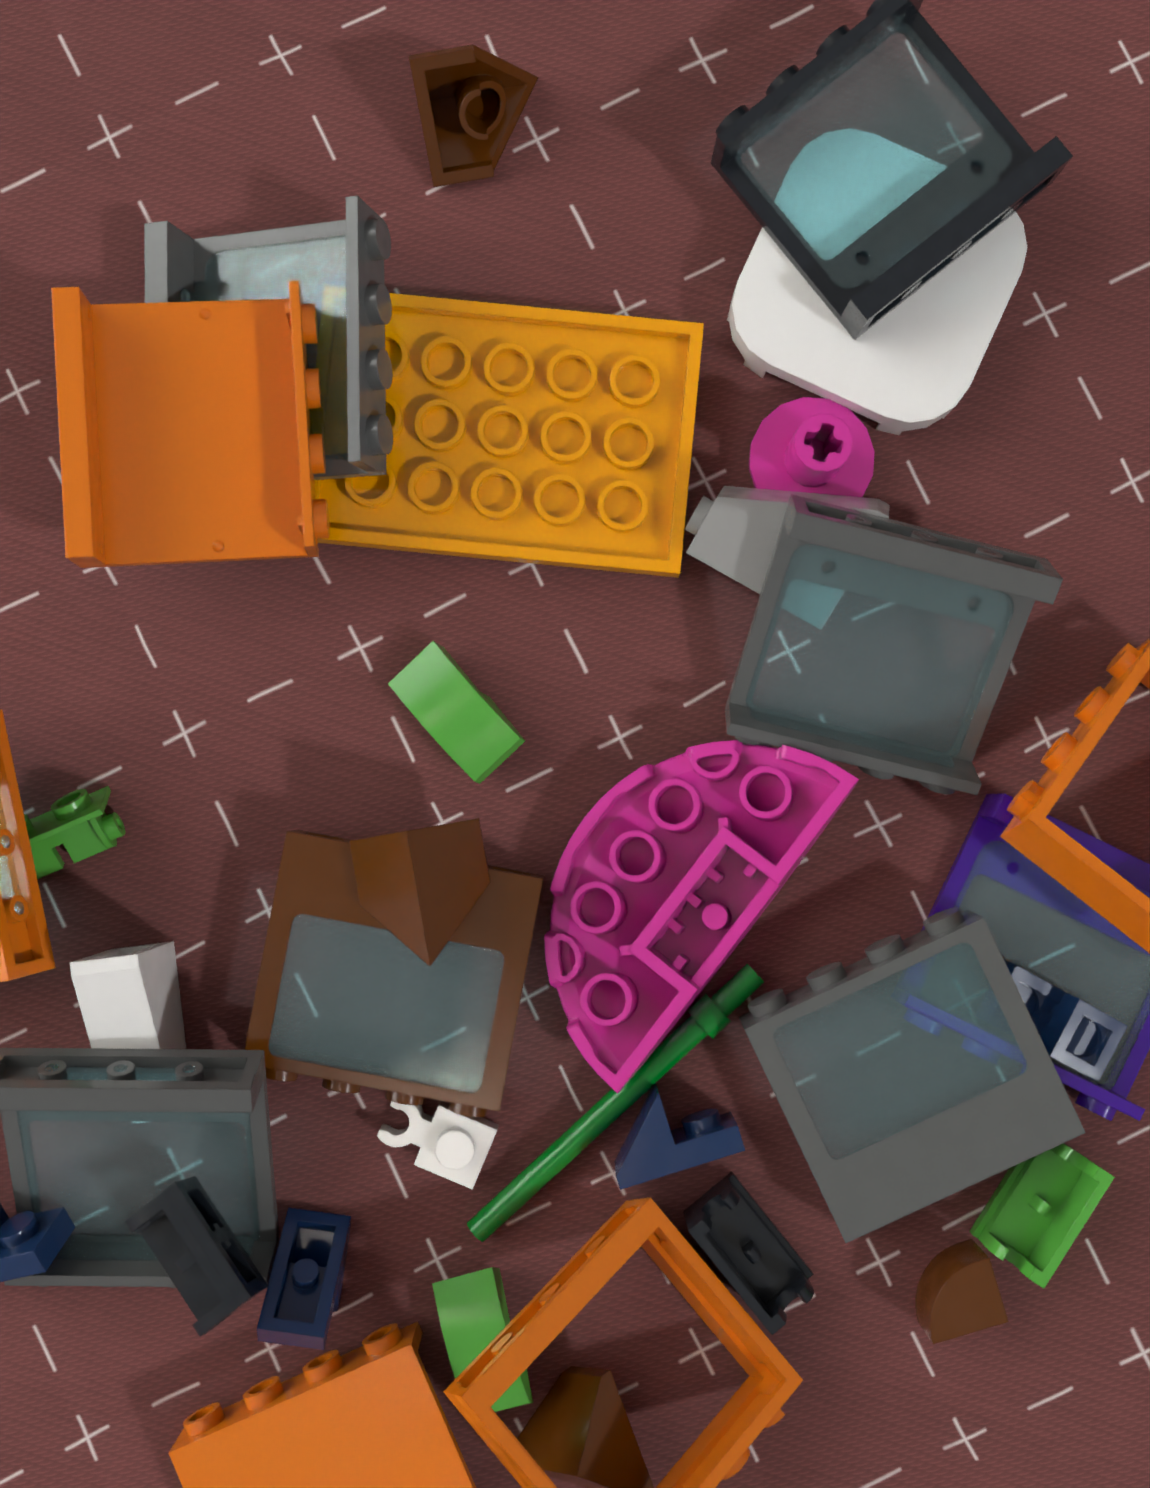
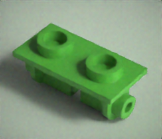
(78, 824)

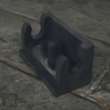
(749, 1251)
(198, 1252)

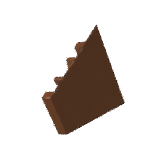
(467, 109)
(422, 881)
(585, 1433)

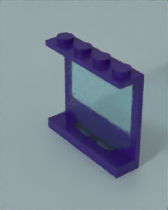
(1060, 941)

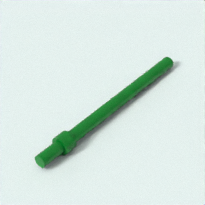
(707, 1017)

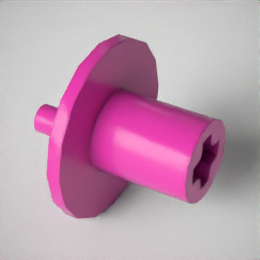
(812, 449)

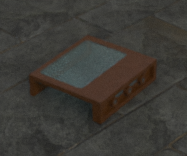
(365, 1011)

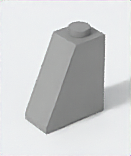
(743, 524)

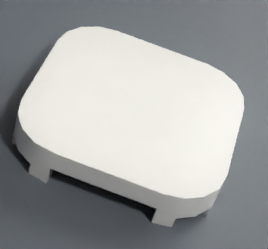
(907, 364)

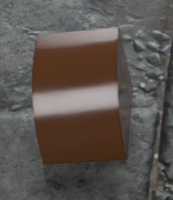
(958, 1294)

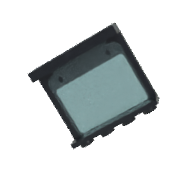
(879, 163)

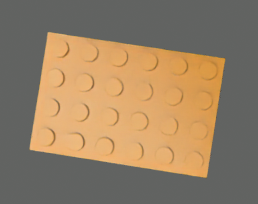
(530, 438)

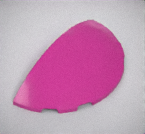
(671, 884)

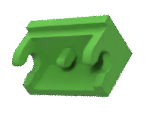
(1041, 1210)

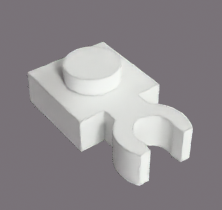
(449, 1142)

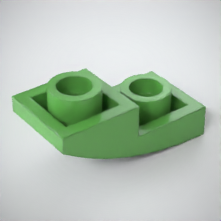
(456, 712)
(471, 1315)

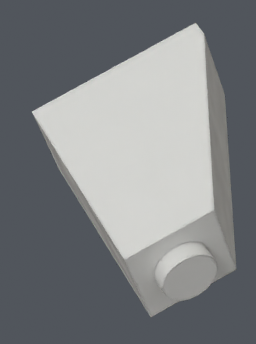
(131, 997)

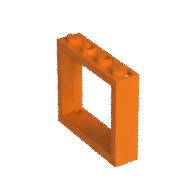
(1053, 848)
(638, 1223)

